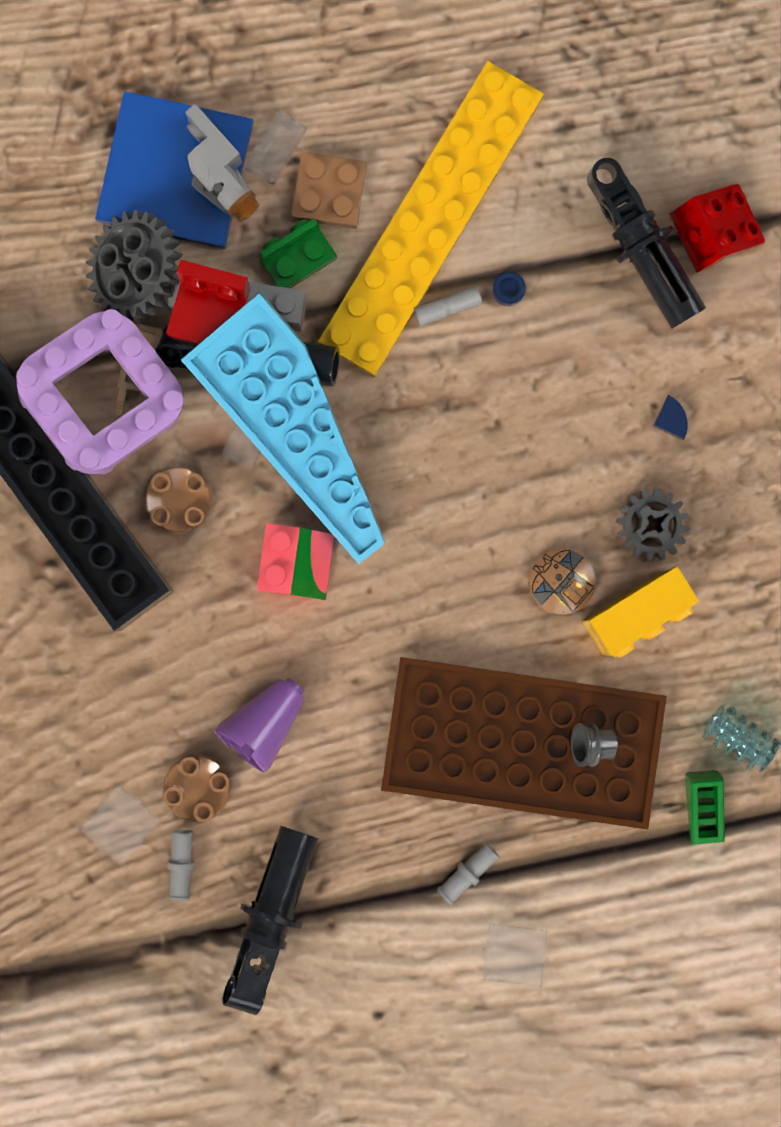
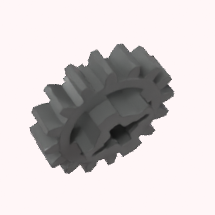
(643, 512)

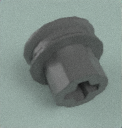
(592, 744)

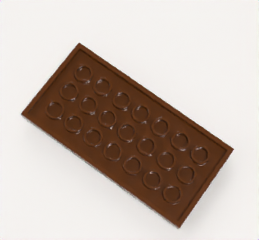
(509, 743)

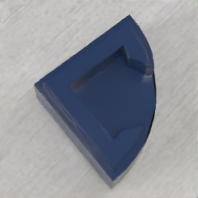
(672, 418)

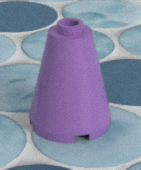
(263, 723)

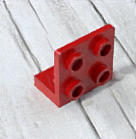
(716, 226)
(205, 301)

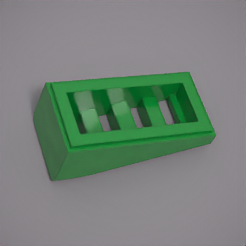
(705, 779)

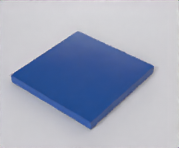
(152, 170)

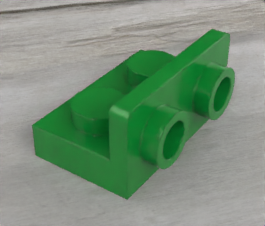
(297, 254)

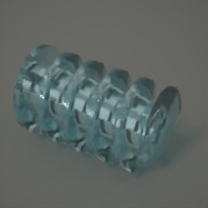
(742, 737)

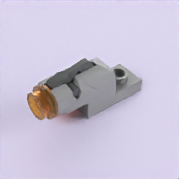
(215, 169)

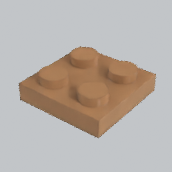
(329, 190)

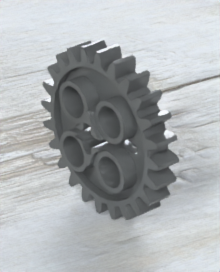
(134, 265)

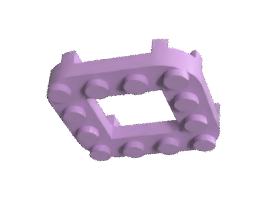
(58, 420)

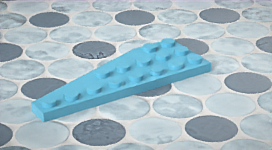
(276, 398)

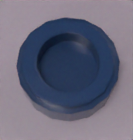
(509, 288)

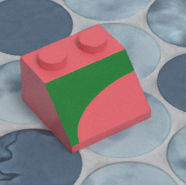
(295, 561)

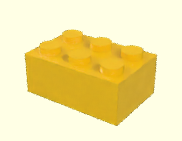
(641, 613)

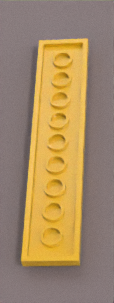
(431, 218)

